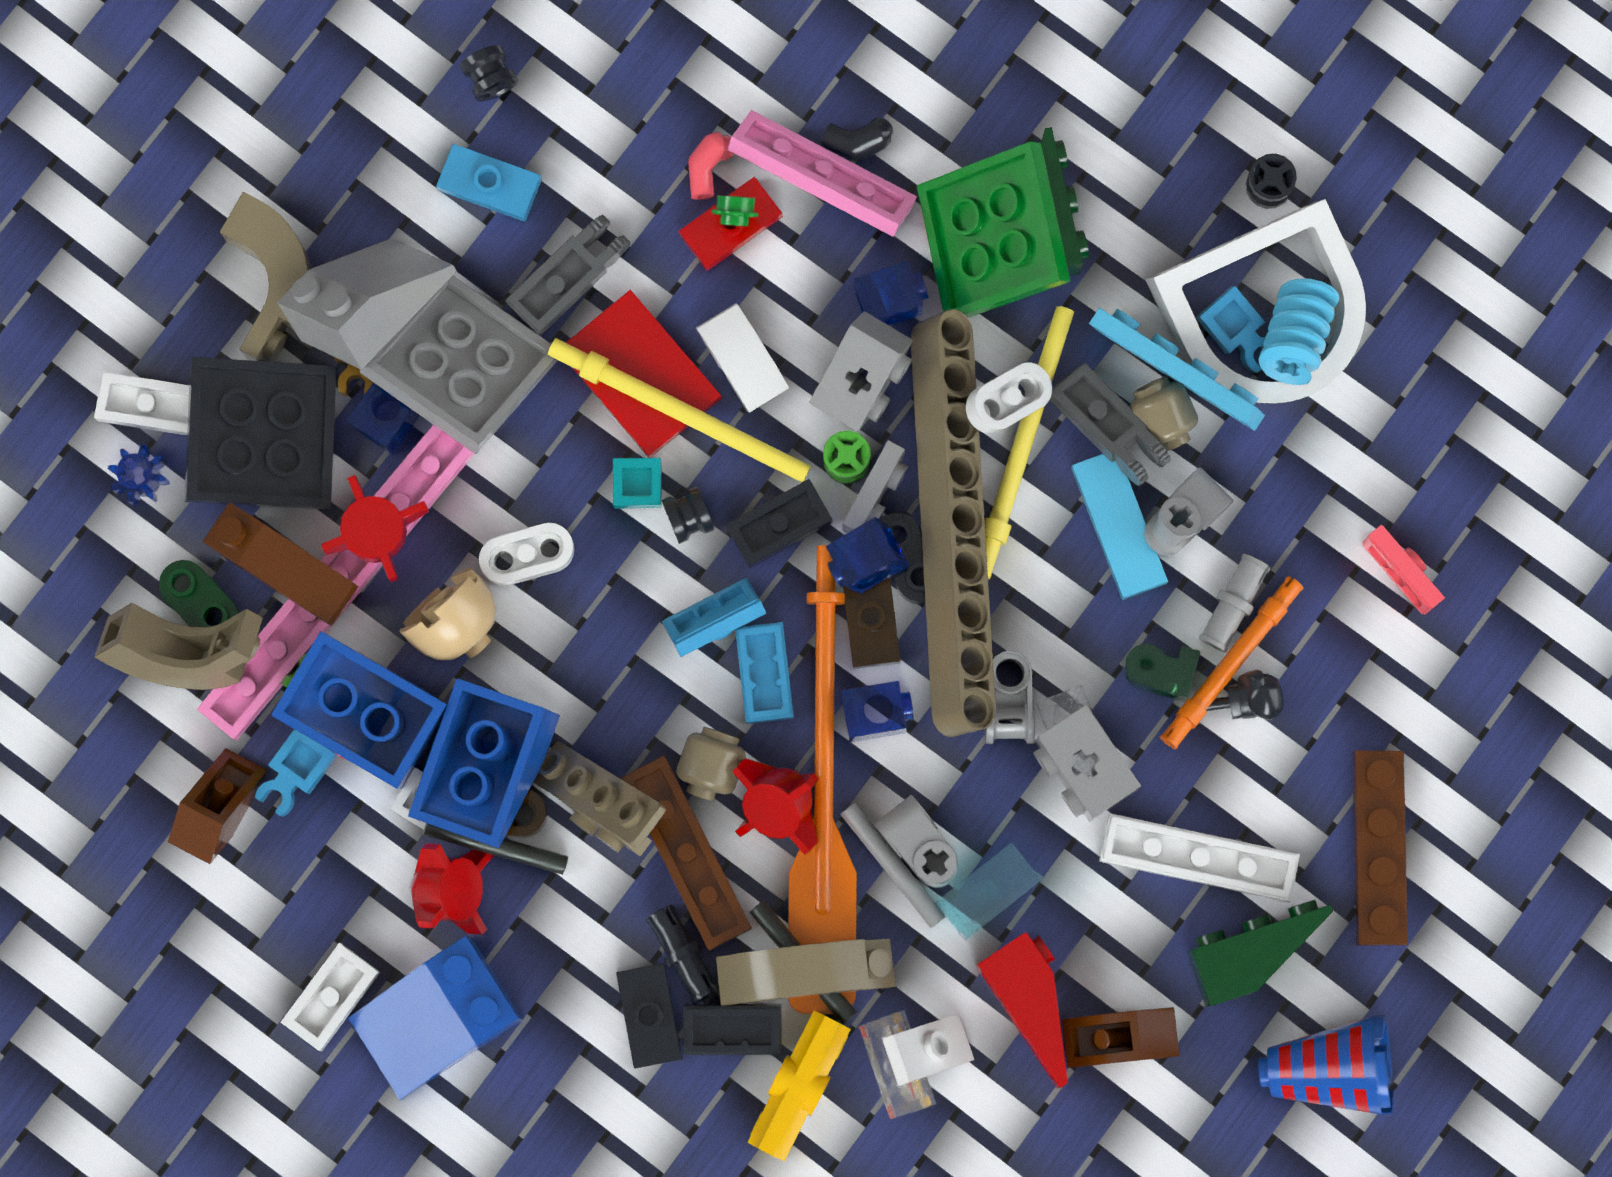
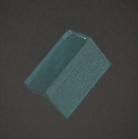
(988, 891)

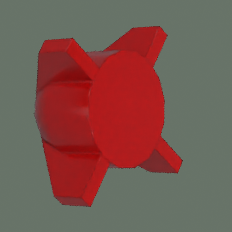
(374, 528)
(777, 803)
(448, 888)

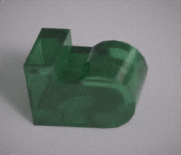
(1160, 674)

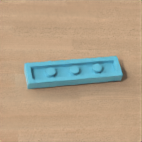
(1195, 377)

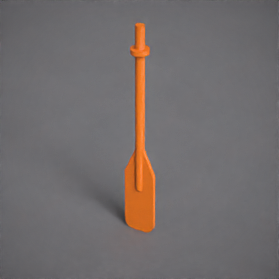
(824, 880)

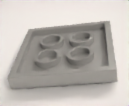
(462, 364)

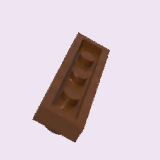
(1380, 848)
(690, 857)

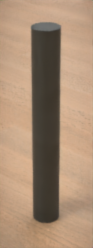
(508, 849)
(784, 938)

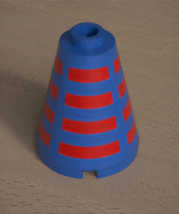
(1334, 1067)

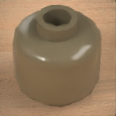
(1166, 411)
(709, 763)

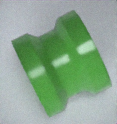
(847, 445)

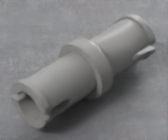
(1234, 603)

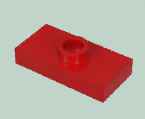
(715, 242)

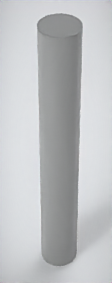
(893, 865)

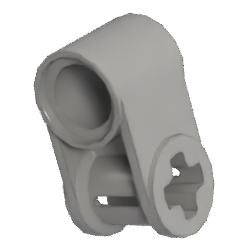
(1186, 513)
(1013, 703)
(915, 836)

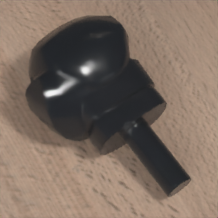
(1252, 697)

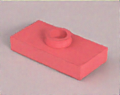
(1404, 569)

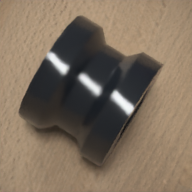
(489, 73)
(1278, 173)
(688, 514)

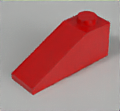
(1027, 993)

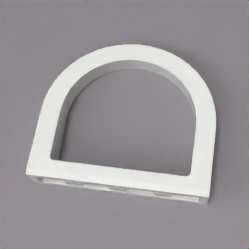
(1339, 266)

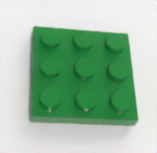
(993, 231)

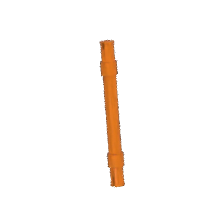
(1195, 708)

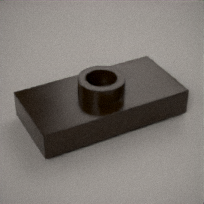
(872, 626)

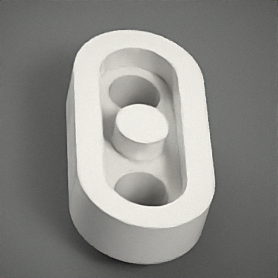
(1006, 400)
(527, 555)

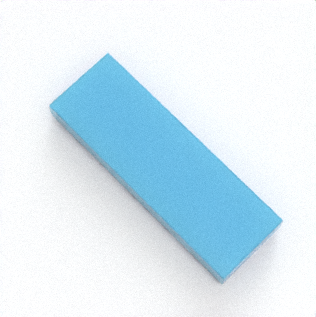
(1119, 526)

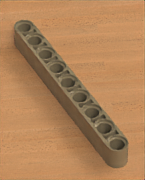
(952, 526)

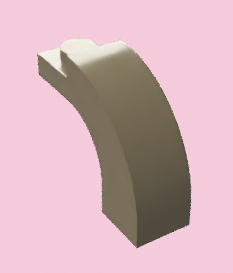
(270, 239)
(179, 653)
(805, 971)

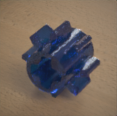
(126, 476)

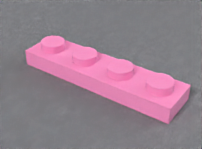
(822, 173)

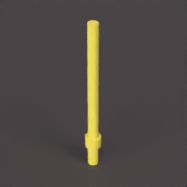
(596, 368)
(997, 524)

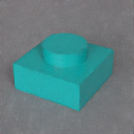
(637, 483)

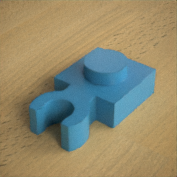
(1233, 324)
(299, 764)

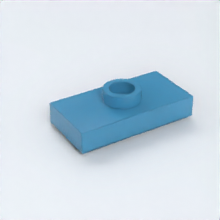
(489, 182)
(714, 617)
(764, 673)

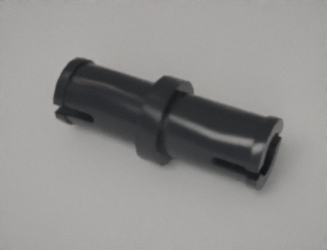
(682, 954)

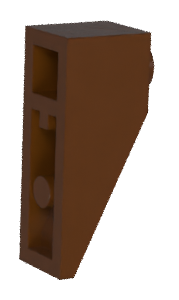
(280, 564)

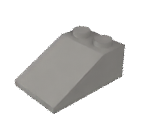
(362, 299)

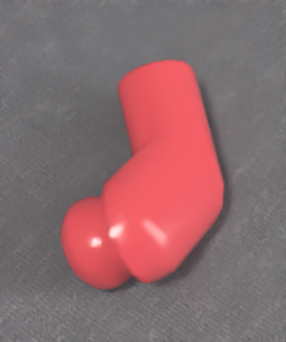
(703, 160)

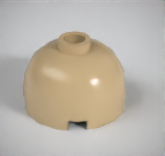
(453, 619)

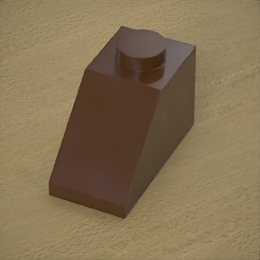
(216, 806)
(1121, 1037)

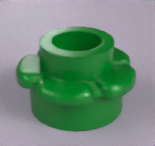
(735, 210)

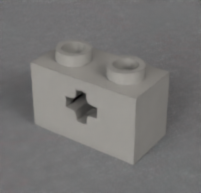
(866, 346)
(1084, 736)

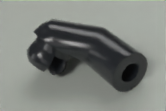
(862, 142)

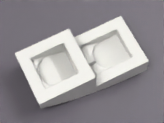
(742, 357)

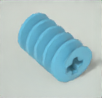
(1298, 330)

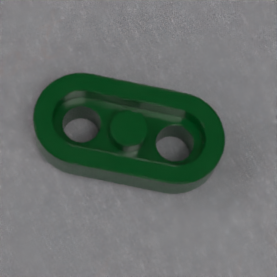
(199, 598)

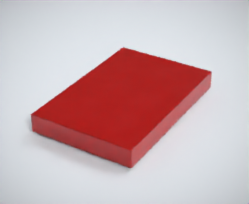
(644, 350)

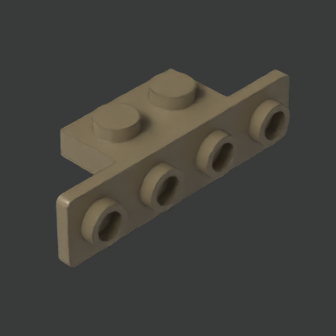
(599, 800)

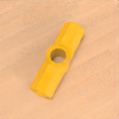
(798, 1086)

